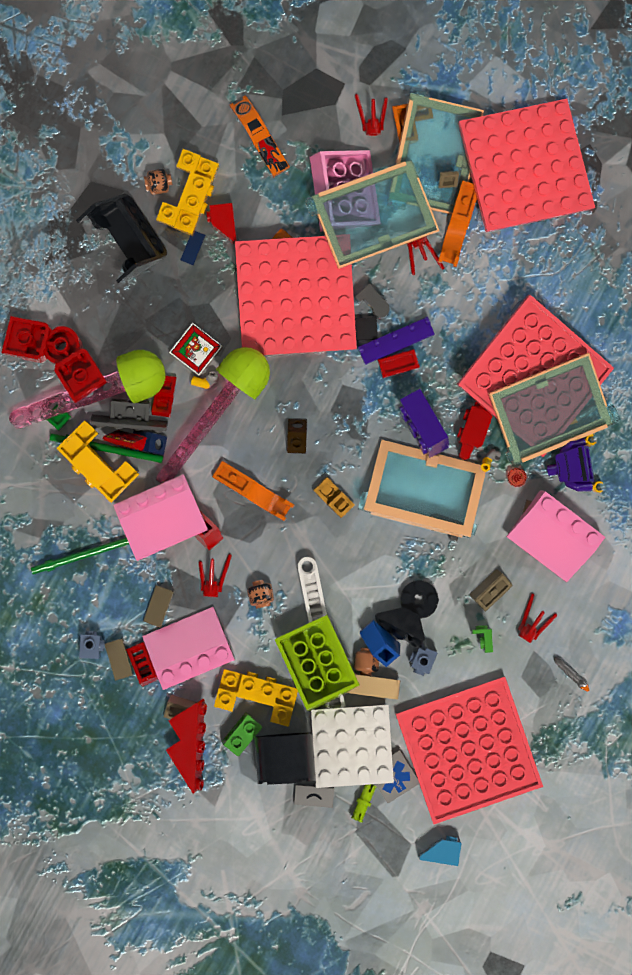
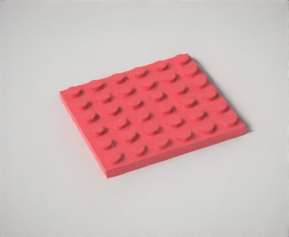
(526, 165)
(294, 297)
(525, 346)
(469, 750)

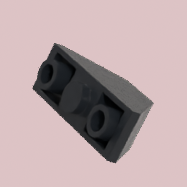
(403, 625)

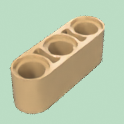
(377, 687)

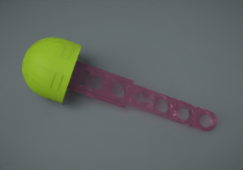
(246, 372)
(138, 374)

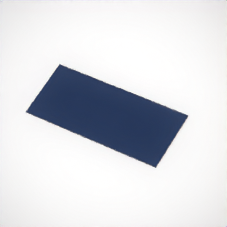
(192, 248)

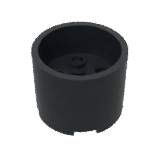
(285, 758)

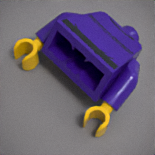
(575, 466)

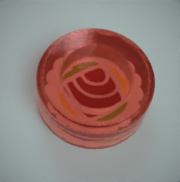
(516, 477)

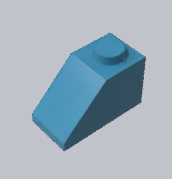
(443, 851)

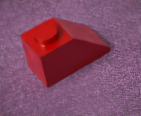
(222, 220)
(210, 537)

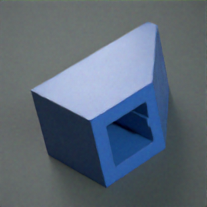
(380, 643)

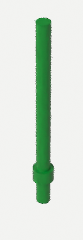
(114, 449)
(51, 564)

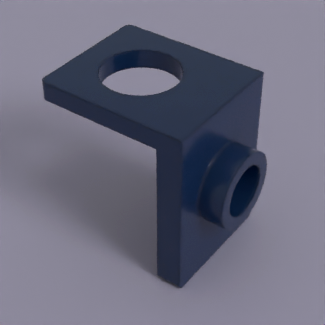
(150, 442)

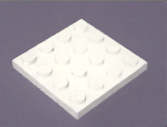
(352, 746)

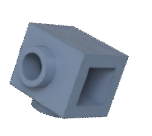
(91, 645)
(422, 661)

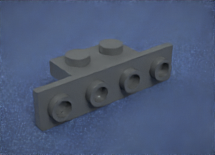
(129, 415)

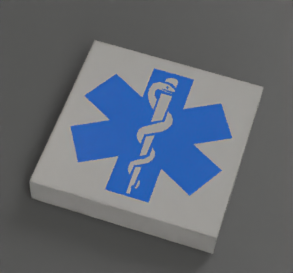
(403, 779)

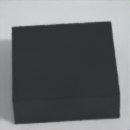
(366, 328)

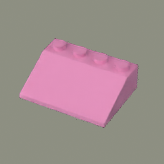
(338, 168)
(160, 517)
(555, 536)
(188, 648)

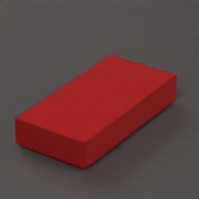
(398, 363)

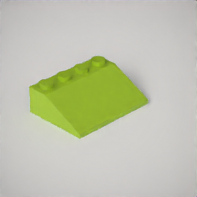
(317, 663)

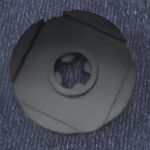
(420, 588)

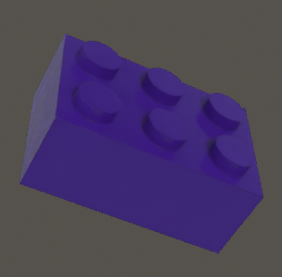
(423, 424)

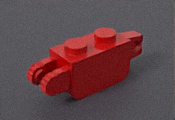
(474, 430)

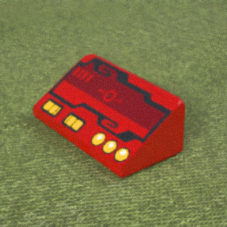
(126, 439)

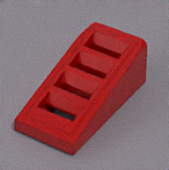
(148, 679)

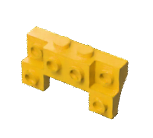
(195, 193)
(92, 465)
(257, 690)

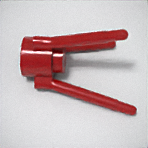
(372, 127)
(419, 244)
(211, 588)
(529, 631)

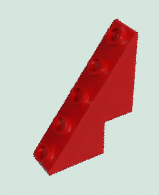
(188, 752)

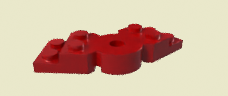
(38, 342)

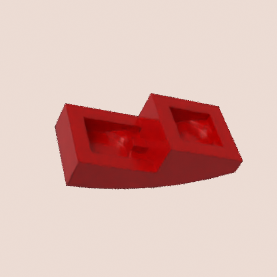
(164, 398)

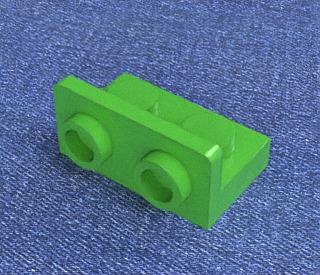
(485, 641)
(241, 734)

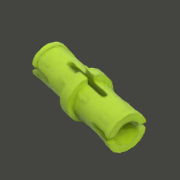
(363, 802)

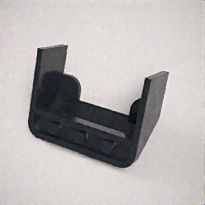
(130, 232)

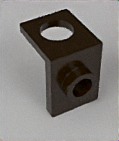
(297, 436)

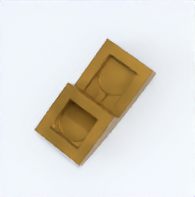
(333, 497)

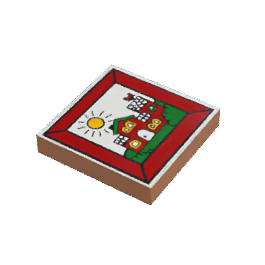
(195, 349)

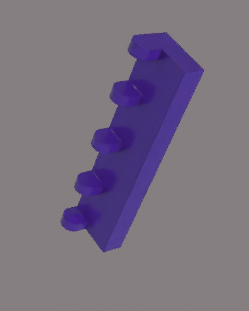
(396, 341)

